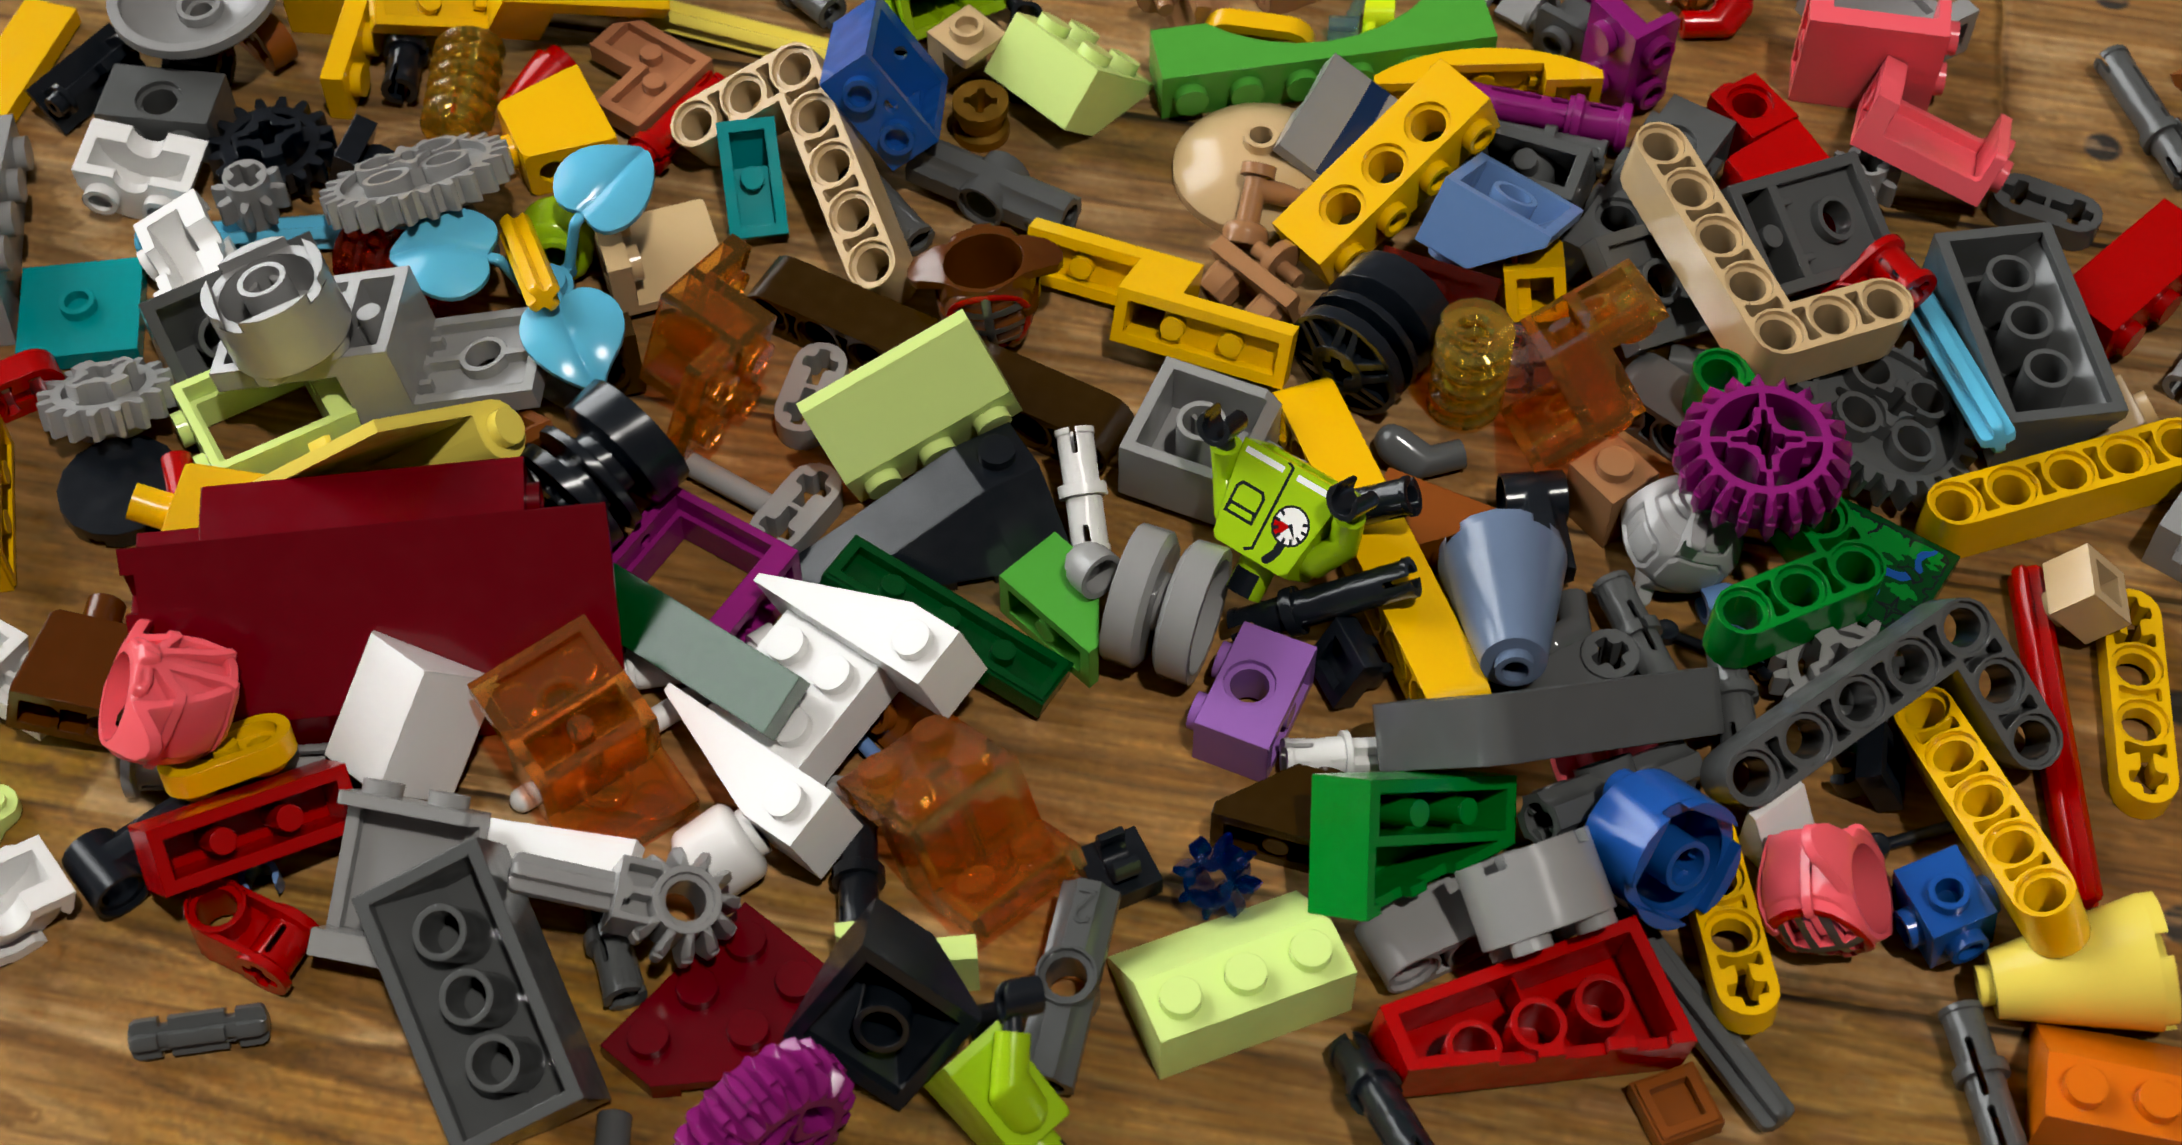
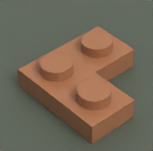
(652, 68)

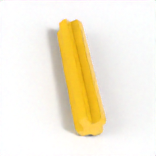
(529, 262)

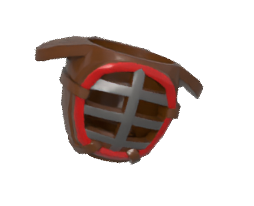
(989, 277)

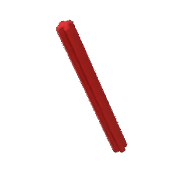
(2063, 779)

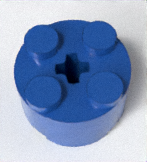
(1663, 846)

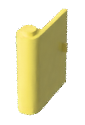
(415, 439)

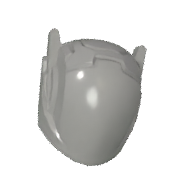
(1672, 544)

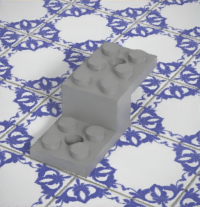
(409, 359)

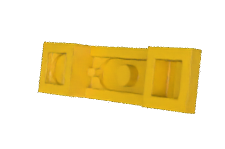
(1504, 67)

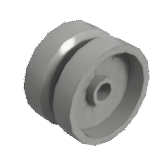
(1165, 603)

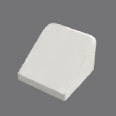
(1784, 813)

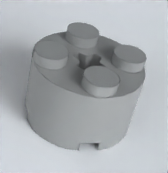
(277, 309)
(1537, 891)

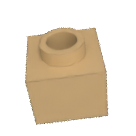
(2085, 594)

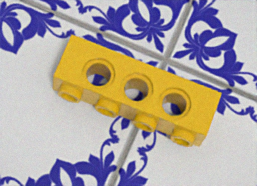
(1394, 143)

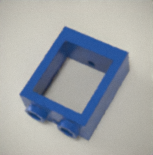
(866, 72)

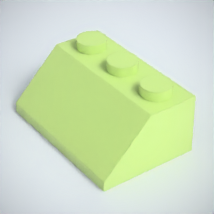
(910, 406)
(1234, 982)

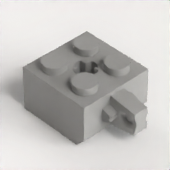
(1162, 451)

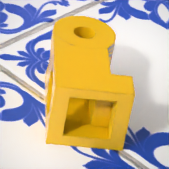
(1534, 280)

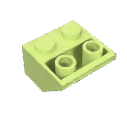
(1066, 72)

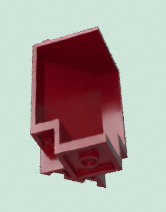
(420, 553)

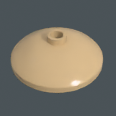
(1212, 155)

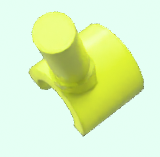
(1377, 13)

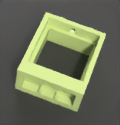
(203, 406)

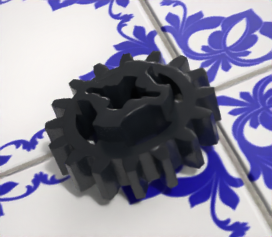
(278, 136)

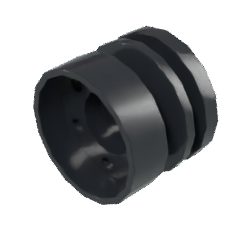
(1371, 330)
(612, 456)

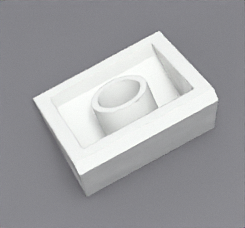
(407, 718)

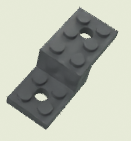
(1784, 223)

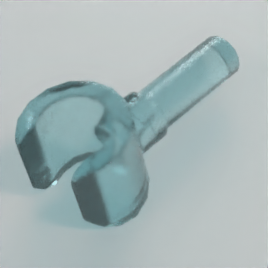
(1348, 25)

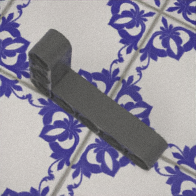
(1880, 695)
(1548, 721)

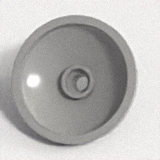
(186, 26)

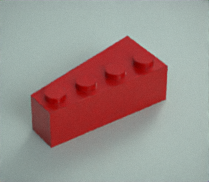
(1540, 1018)

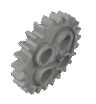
(417, 182)

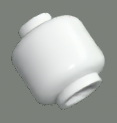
(732, 844)

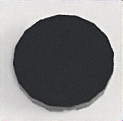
(100, 484)

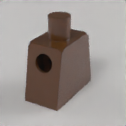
(66, 671)

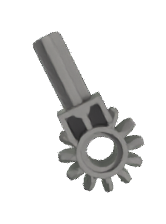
(635, 897)

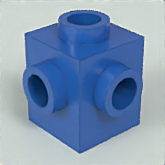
(1944, 908)

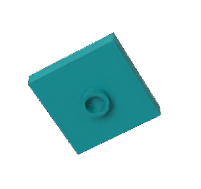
(83, 310)

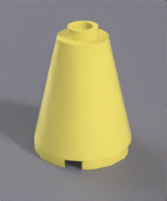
(2110, 983)

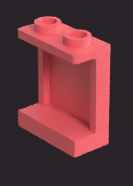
(1845, 47)
(1927, 144)

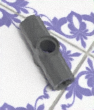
(991, 187)
(1569, 802)
(1075, 948)

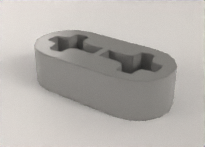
(799, 386)
(788, 508)

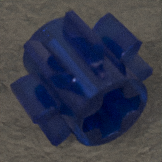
(1203, 890)

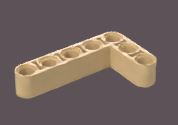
(825, 155)
(1735, 285)

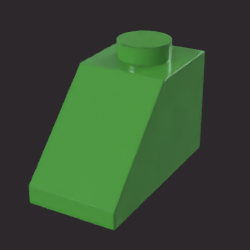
(1051, 610)

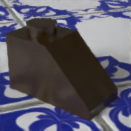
(1271, 817)

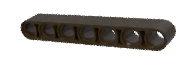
(864, 325)

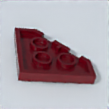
(715, 1010)

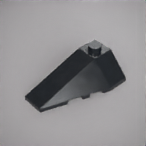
(957, 516)

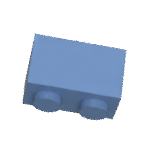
(1492, 215)

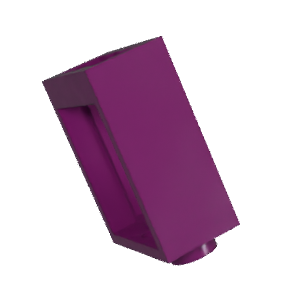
(722, 534)

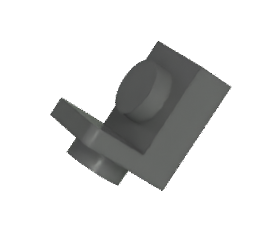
(1561, 28)

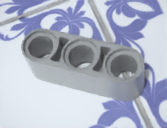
(1421, 936)

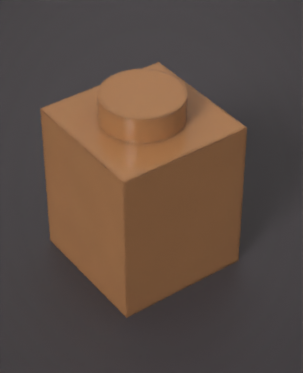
(1602, 484)

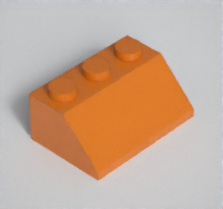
(2101, 1089)

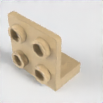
(654, 253)

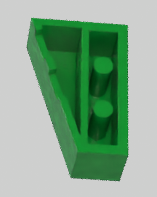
(1400, 830)

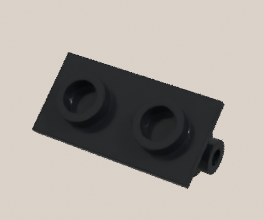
(76, 83)

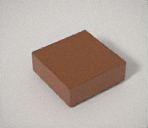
(1675, 1106)

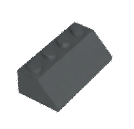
(2027, 334)
(480, 998)

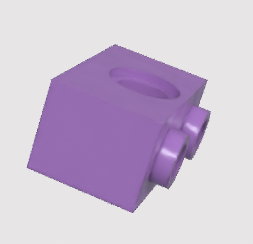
(1246, 734)

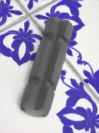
(199, 1031)

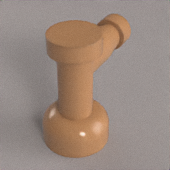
(1257, 189)

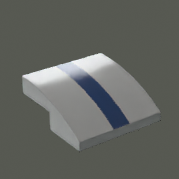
(1332, 118)

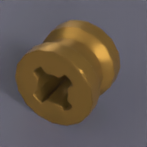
(980, 116)

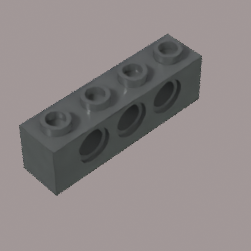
(1609, 206)

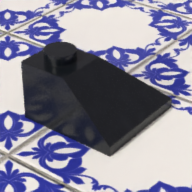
(887, 1005)

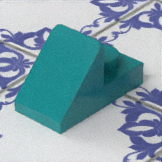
(752, 178)

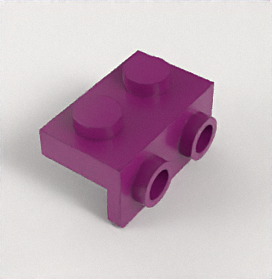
(1630, 53)

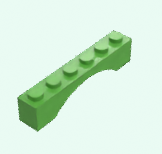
(1210, 69)

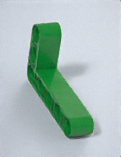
(1814, 568)

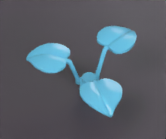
(586, 331)

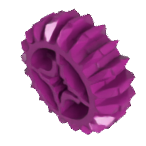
(1751, 441)
(776, 1098)

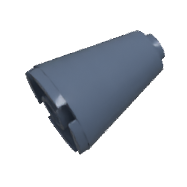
(1505, 590)

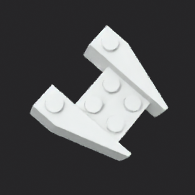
(857, 659)

